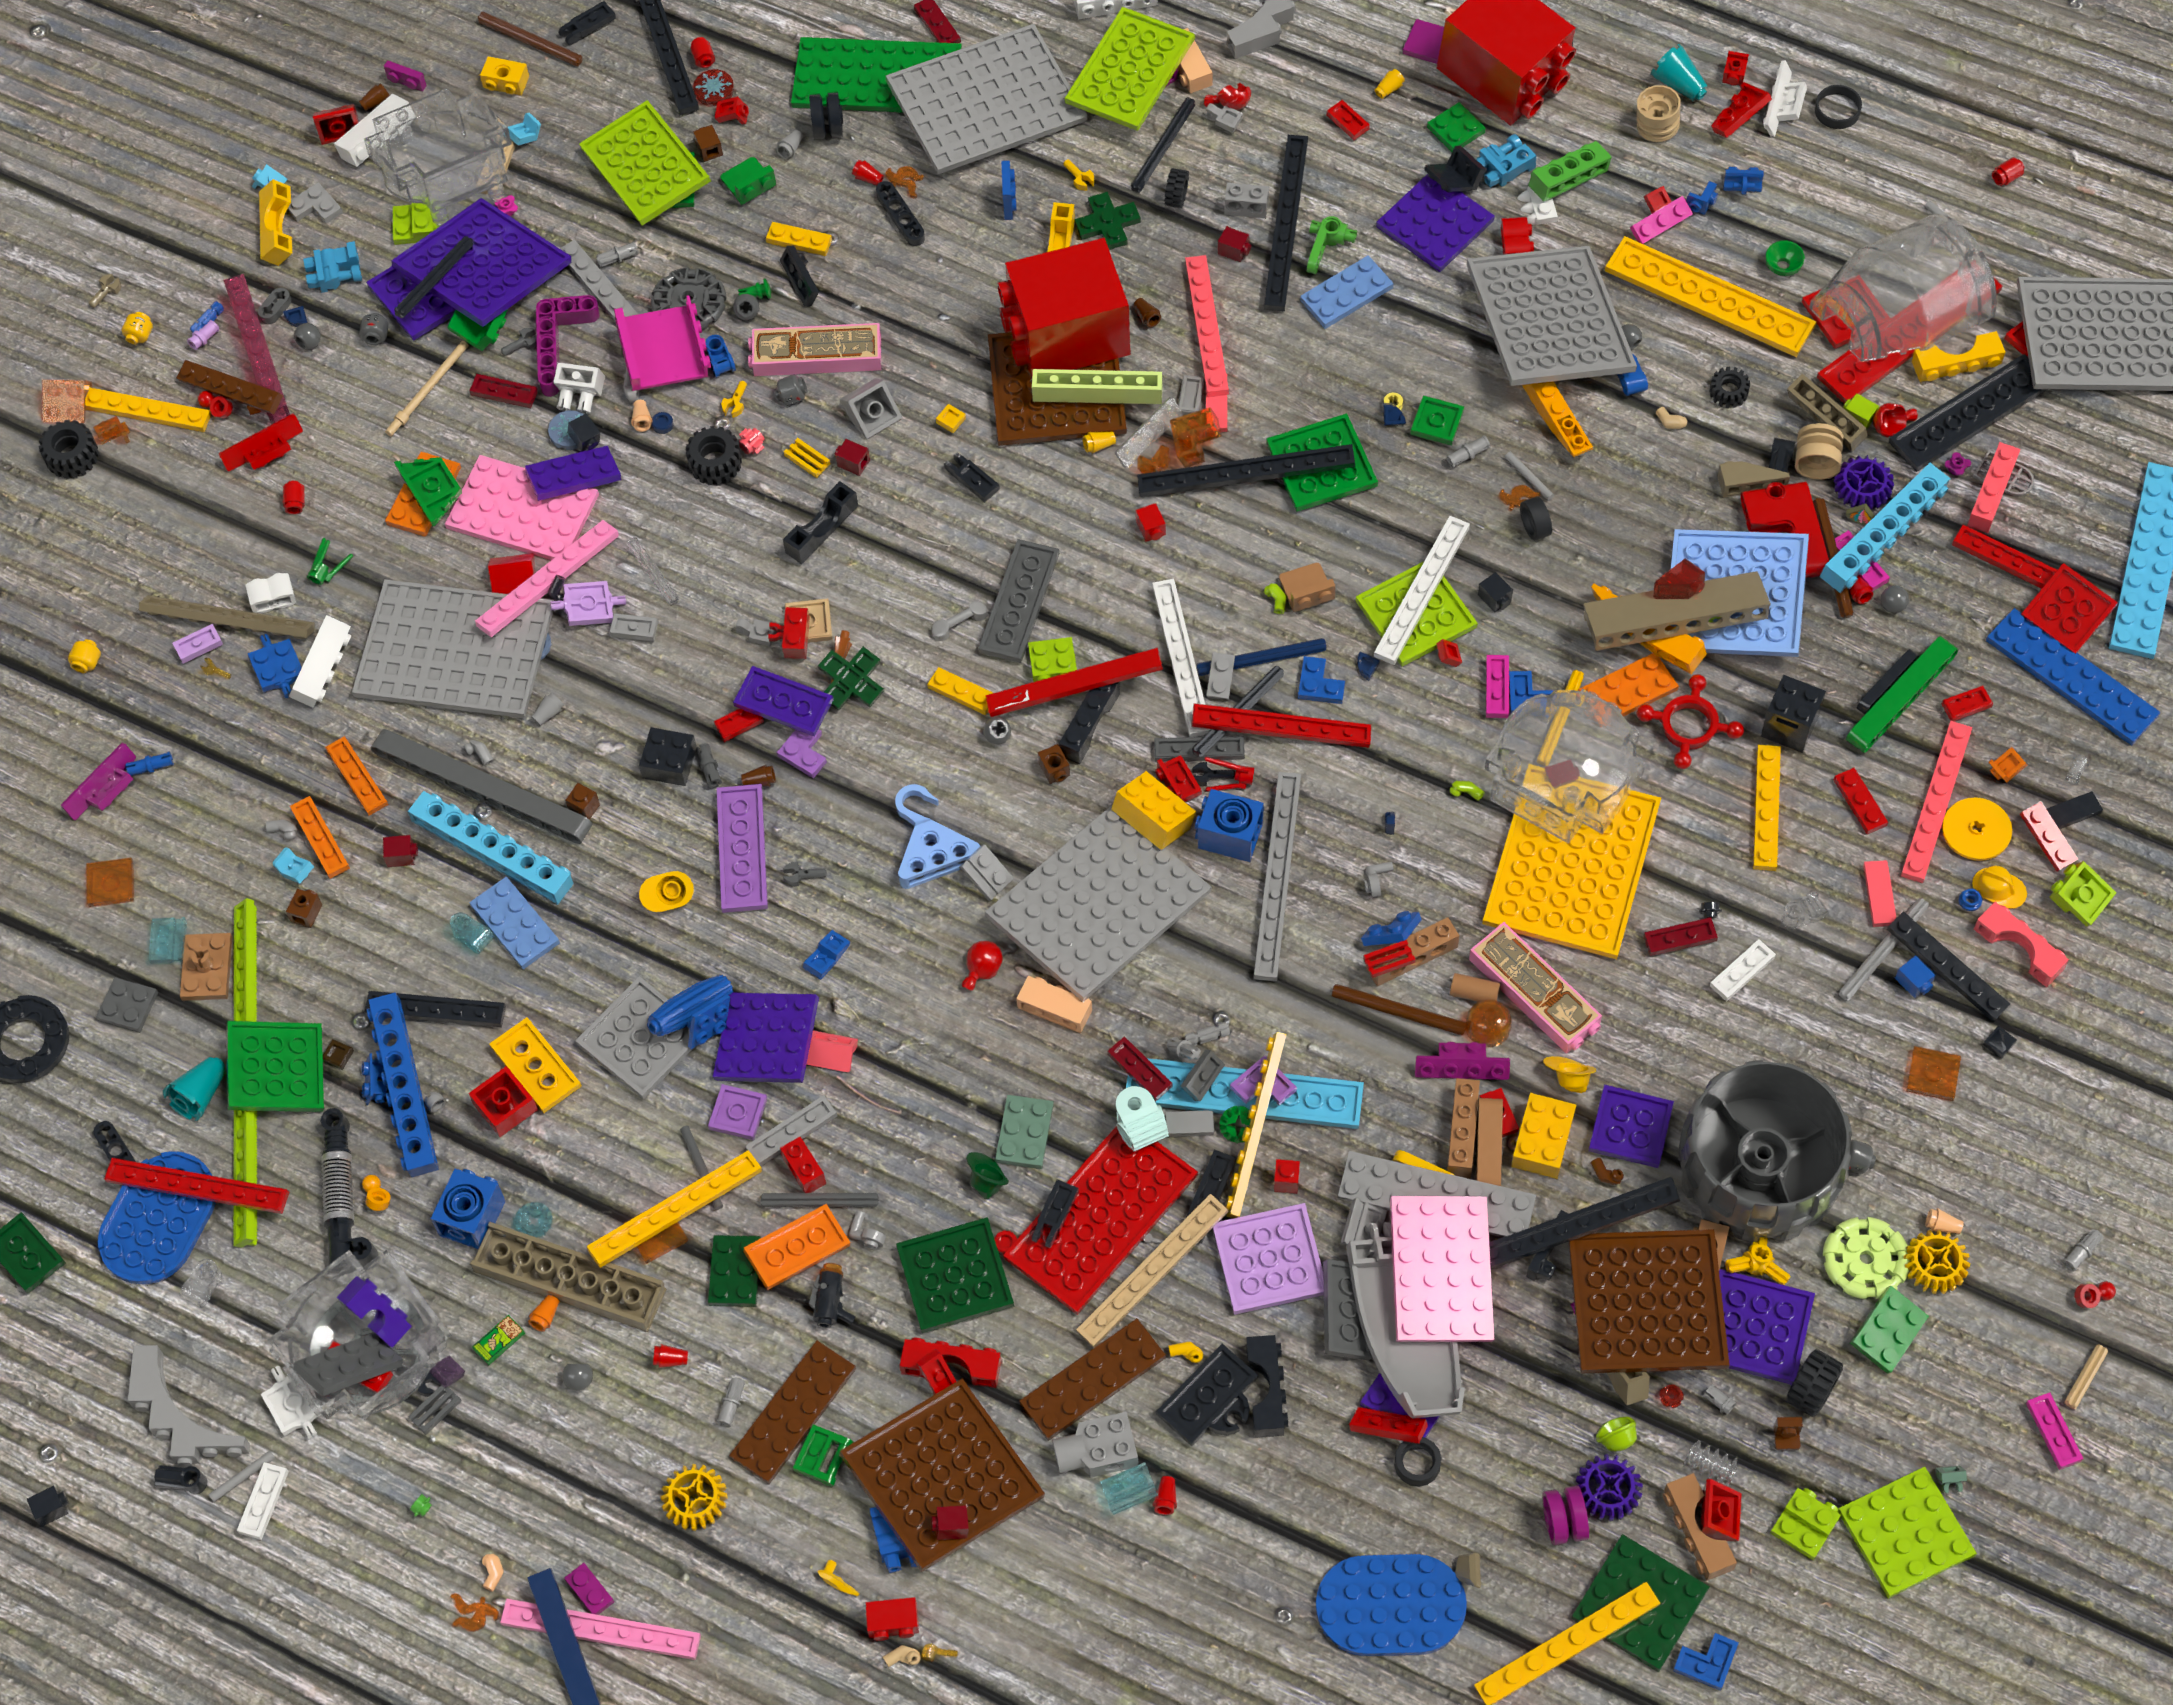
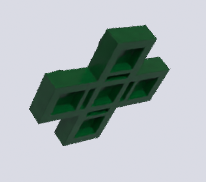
(1107, 220)
(851, 677)

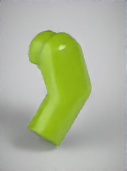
(1279, 596)
(1466, 786)

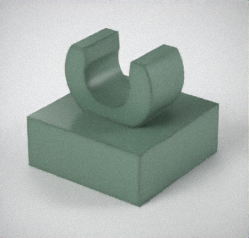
(1950, 1475)

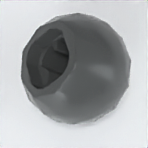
(746, 307)
(1632, 334)
(307, 336)
(1894, 599)
(997, 730)
(577, 1376)

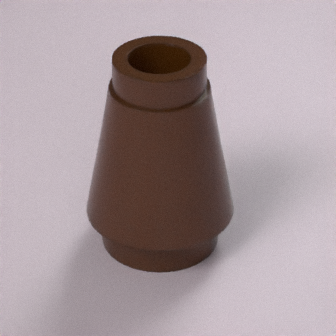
(374, 97)
(1148, 313)
(763, 775)

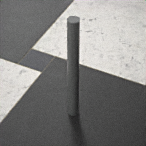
(698, 1160)

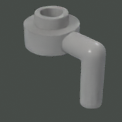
(1372, 884)
(870, 1237)

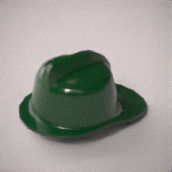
(985, 1174)

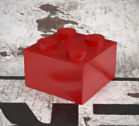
(503, 1101)

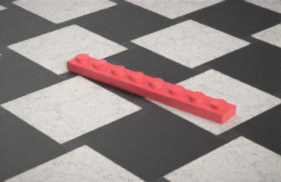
(1206, 326)
(1936, 802)

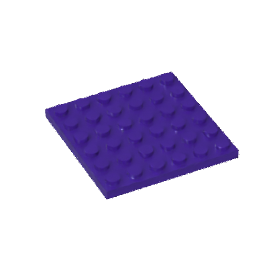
(494, 272)

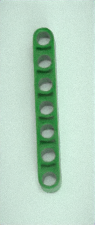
(1902, 694)

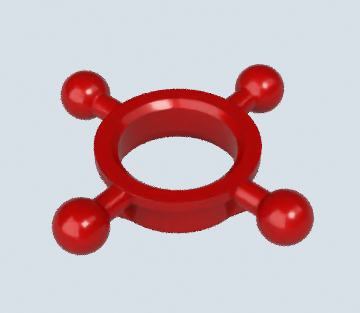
(1697, 684)

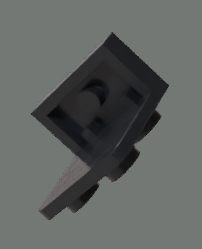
(1459, 173)

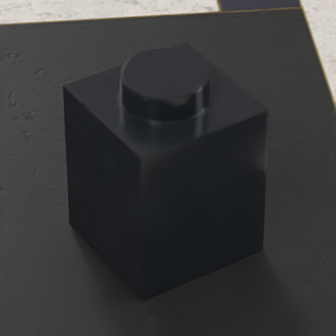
(584, 433)
(1495, 592)
(48, 1505)

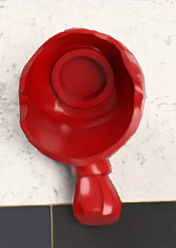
(1230, 97)
(1892, 418)
(982, 962)

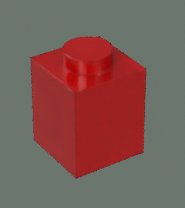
(1150, 522)
(1286, 1176)

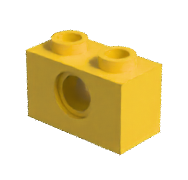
(504, 76)

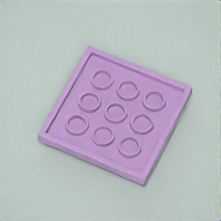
(1269, 1258)

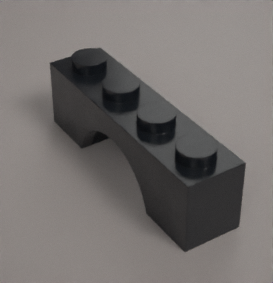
(836, 508)
(1079, 733)
(1263, 1358)

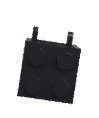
(1793, 713)

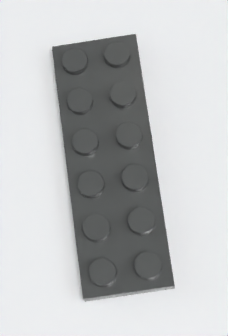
(1019, 601)

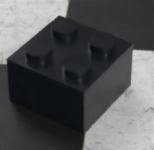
(667, 756)

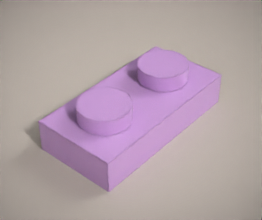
(197, 643)

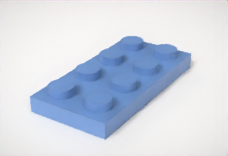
(1346, 292)
(514, 923)

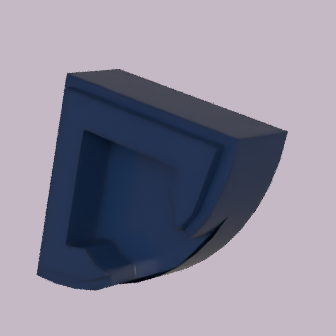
(295, 316)
(1392, 415)
(1367, 665)
(1389, 822)

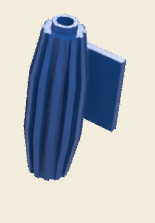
(699, 1007)

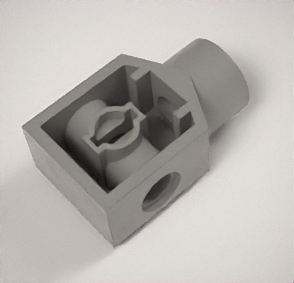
(1098, 1446)

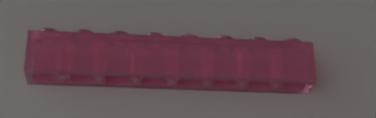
(255, 341)

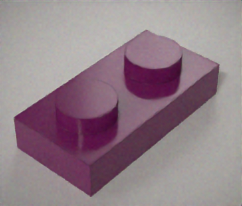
(404, 75)
(589, 1589)

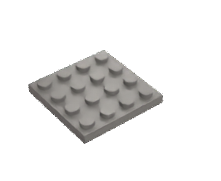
(627, 1047)

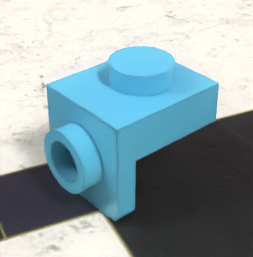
(525, 131)
(264, 176)
(291, 866)

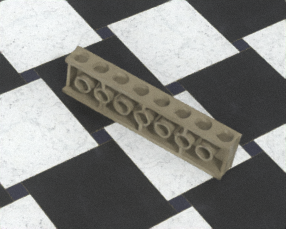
(1642, 611)
(569, 1276)

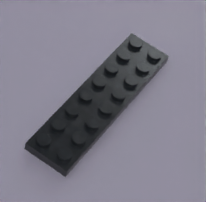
(1966, 414)

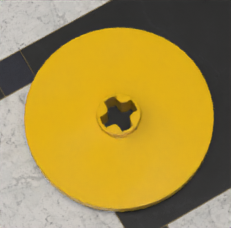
(1970, 843)

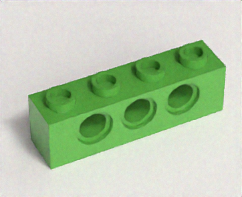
(1569, 171)

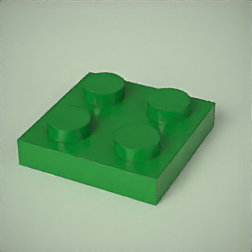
(1456, 127)
(1437, 420)

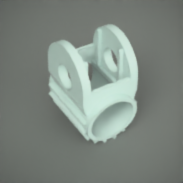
(1139, 1118)

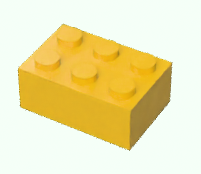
(1153, 810)
(1543, 1135)

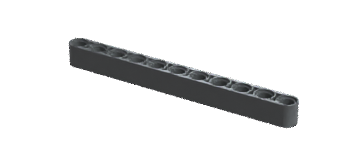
(481, 786)

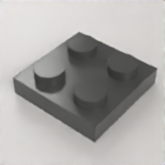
(127, 1005)

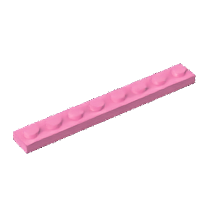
(540, 582)
(608, 1630)

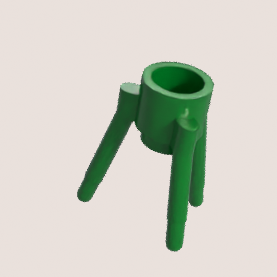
(319, 571)

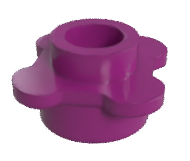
(1954, 468)

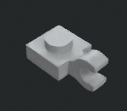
(1225, 118)
(757, 631)

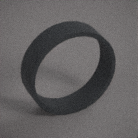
(1841, 90)

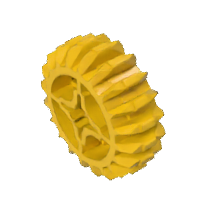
(1923, 1247)
(676, 1490)

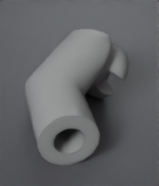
(480, 749)
(282, 825)

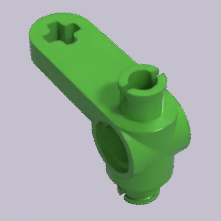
(1329, 232)

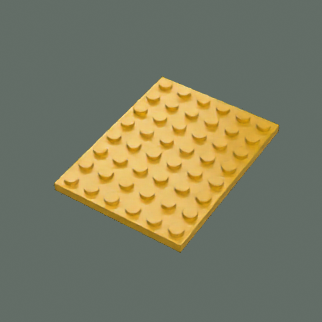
(1573, 890)

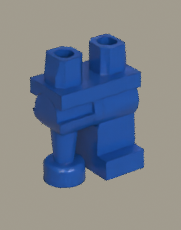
(889, 1545)

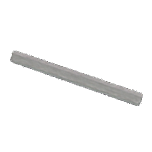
(1879, 954)

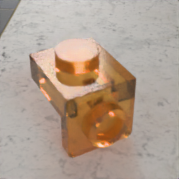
(111, 429)
(1157, 463)

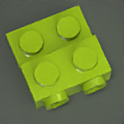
(411, 223)
(1051, 658)
(2082, 893)
(1806, 1523)

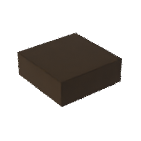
(337, 1054)

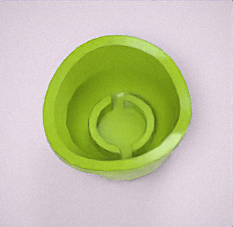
(1617, 1434)

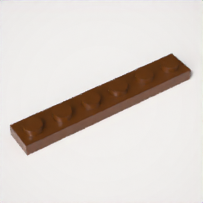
(229, 387)

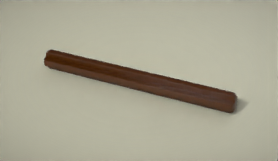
(530, 39)
(1842, 598)
(1399, 1009)

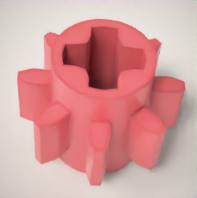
(751, 441)

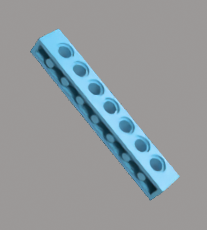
(1885, 527)
(553, 888)

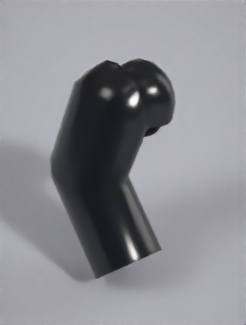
(555, 588)

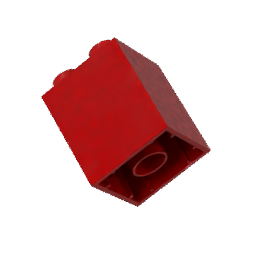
(1507, 54)
(1065, 308)

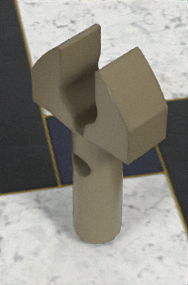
(106, 288)

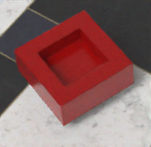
(1657, 199)
(1449, 653)

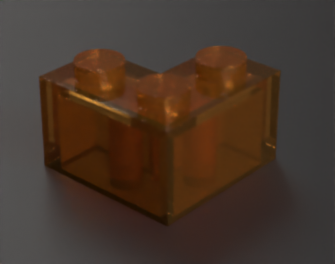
(1192, 431)

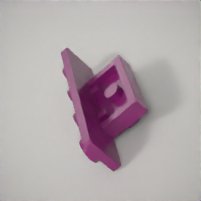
(101, 784)
(1462, 1062)

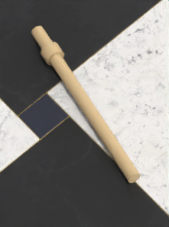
(403, 416)

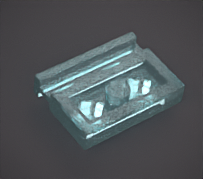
(167, 940)
(1129, 1488)

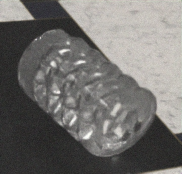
(1711, 1463)

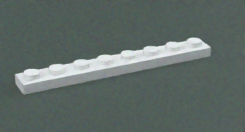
(1421, 590)
(1179, 651)

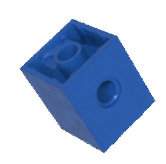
(1229, 825)
(468, 1208)

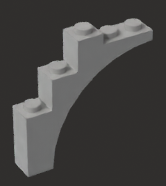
(1261, 29)
(189, 1439)

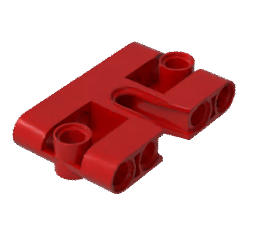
(1788, 513)

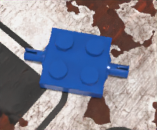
(275, 665)

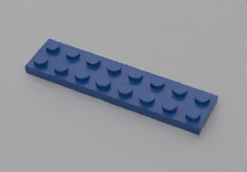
(2073, 677)

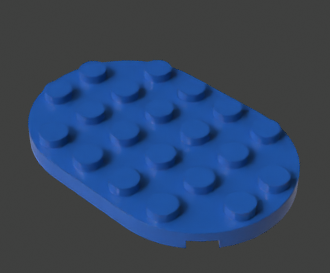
(152, 1231)
(1391, 1605)

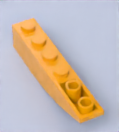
(1558, 416)
(1679, 650)

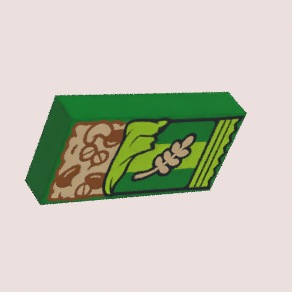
(498, 1340)

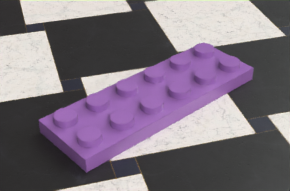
(742, 848)

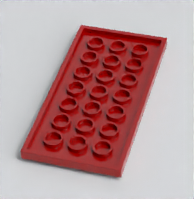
(1115, 1208)

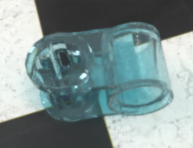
(470, 932)

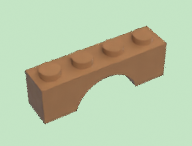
(1712, 1555)

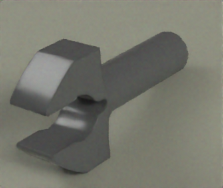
(522, 341)
(801, 873)

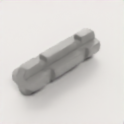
(1208, 1034)

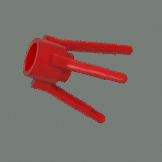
(1243, 774)

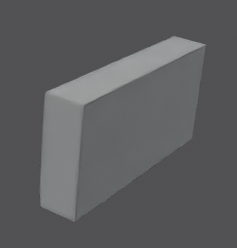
(1191, 394)
(1190, 1123)

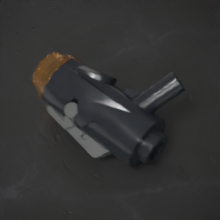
(826, 1297)

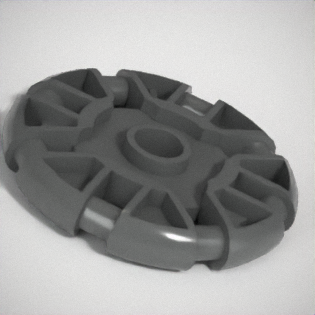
(694, 288)

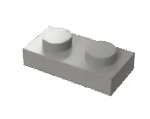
(633, 627)
(1220, 676)

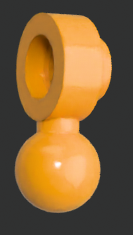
(377, 1198)

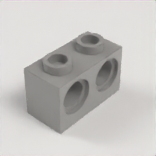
(1246, 200)

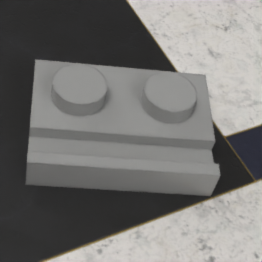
(986, 872)
(1359, 1221)

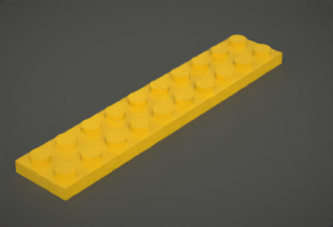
(1710, 296)

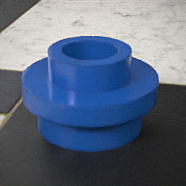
(1973, 895)

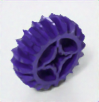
(1854, 473)
(1623, 1473)

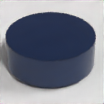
(662, 423)

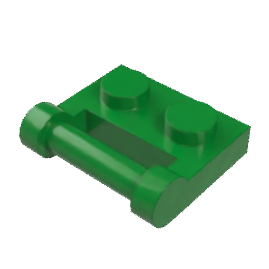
(815, 1452)

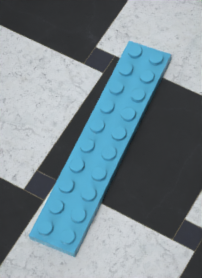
(2147, 567)
(1315, 1101)

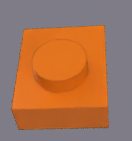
(2007, 765)

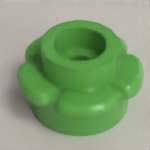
(421, 1506)

